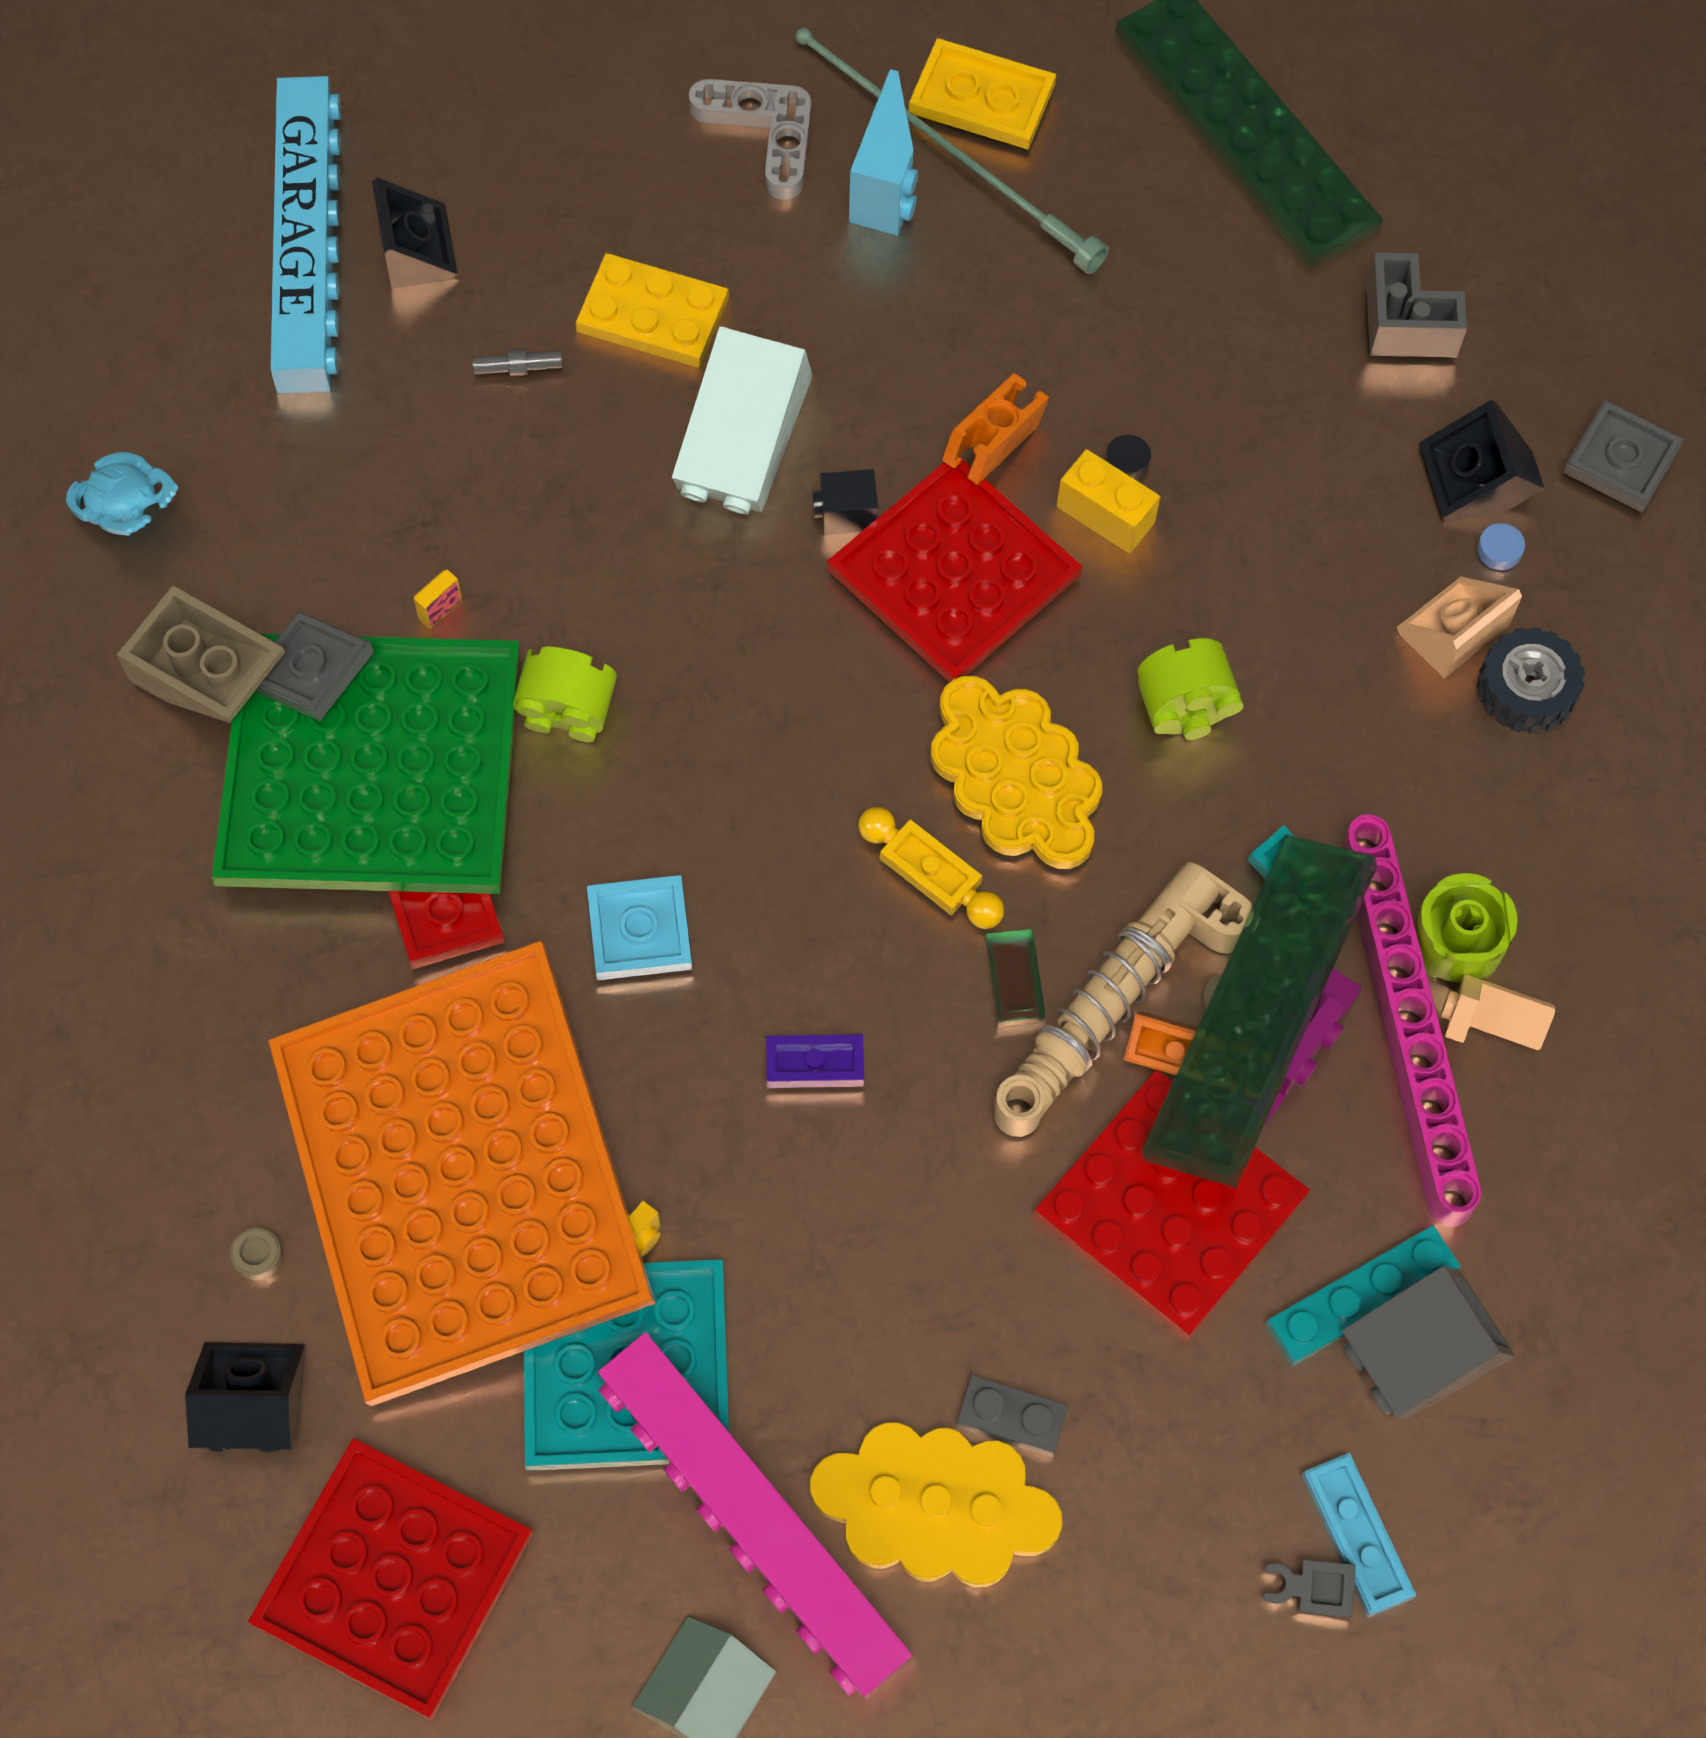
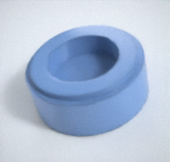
(1501, 546)

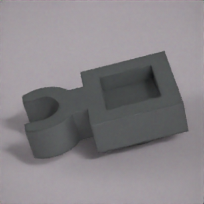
(1323, 1587)

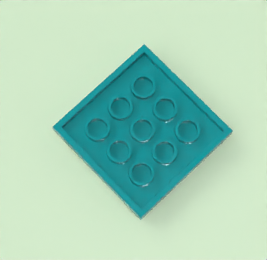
(565, 1413)

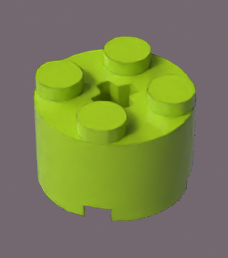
(1188, 688)
(564, 693)
(1464, 927)

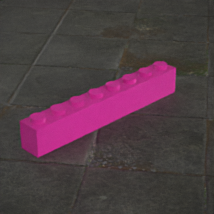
(754, 1516)

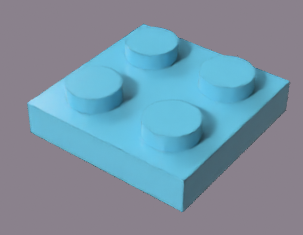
(639, 927)

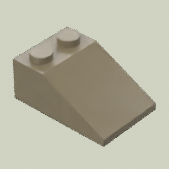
(197, 656)

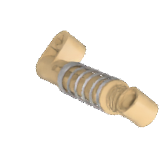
(1143, 951)

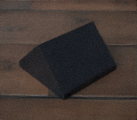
(413, 236)

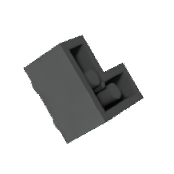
(1410, 319)

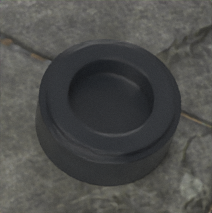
(1129, 455)

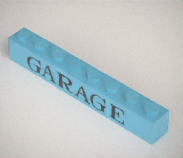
(303, 235)

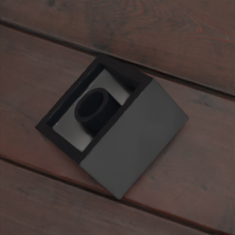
(245, 1396)

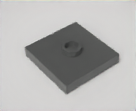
(1623, 456)
(315, 665)

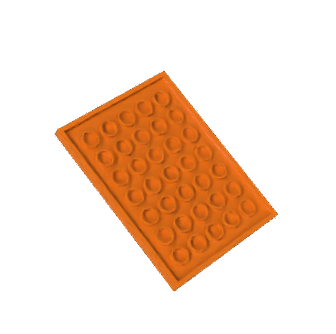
(459, 1174)

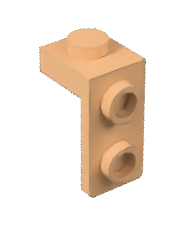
(1496, 1012)

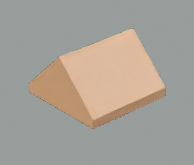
(1460, 622)

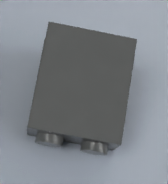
(1426, 1343)

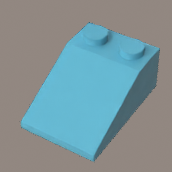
(883, 166)

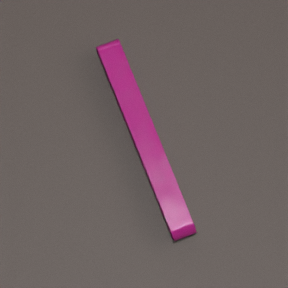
(1413, 1038)

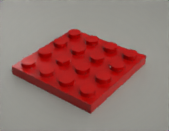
(954, 569)
(1160, 1230)
(391, 1579)

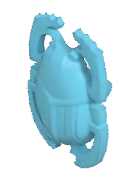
(120, 492)

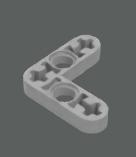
(771, 114)

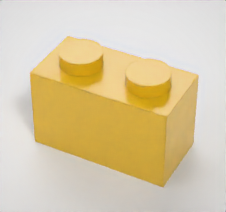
(1108, 501)

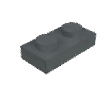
(1012, 1416)

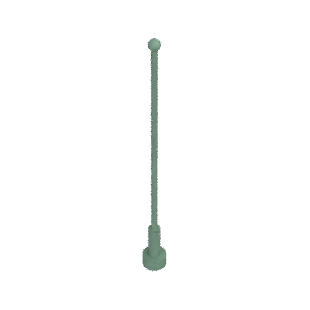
(1088, 252)

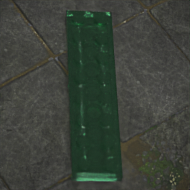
(1249, 128)
(1260, 1011)

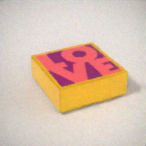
(437, 598)

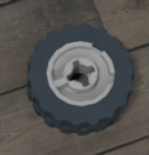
(1533, 704)

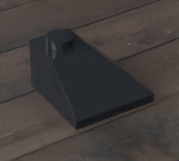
(1480, 464)

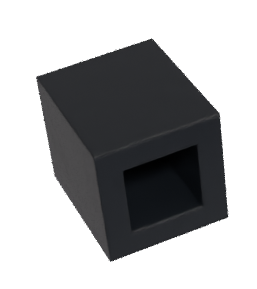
(846, 501)

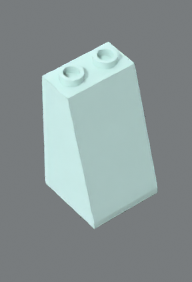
(742, 420)

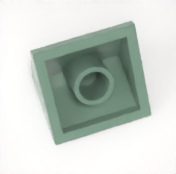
(704, 1684)

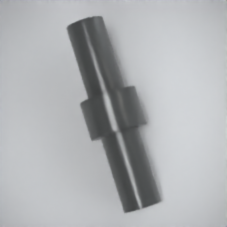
(517, 362)

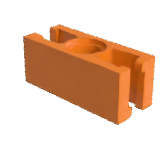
(995, 428)

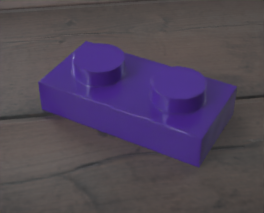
(815, 1061)

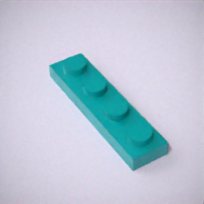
(1324, 1314)

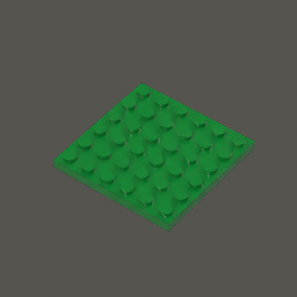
(389, 786)

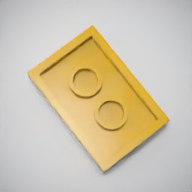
(982, 93)
(652, 310)

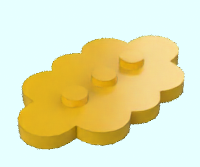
(1016, 772)
(935, 1504)

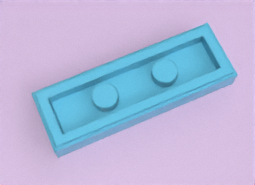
(1358, 1534)

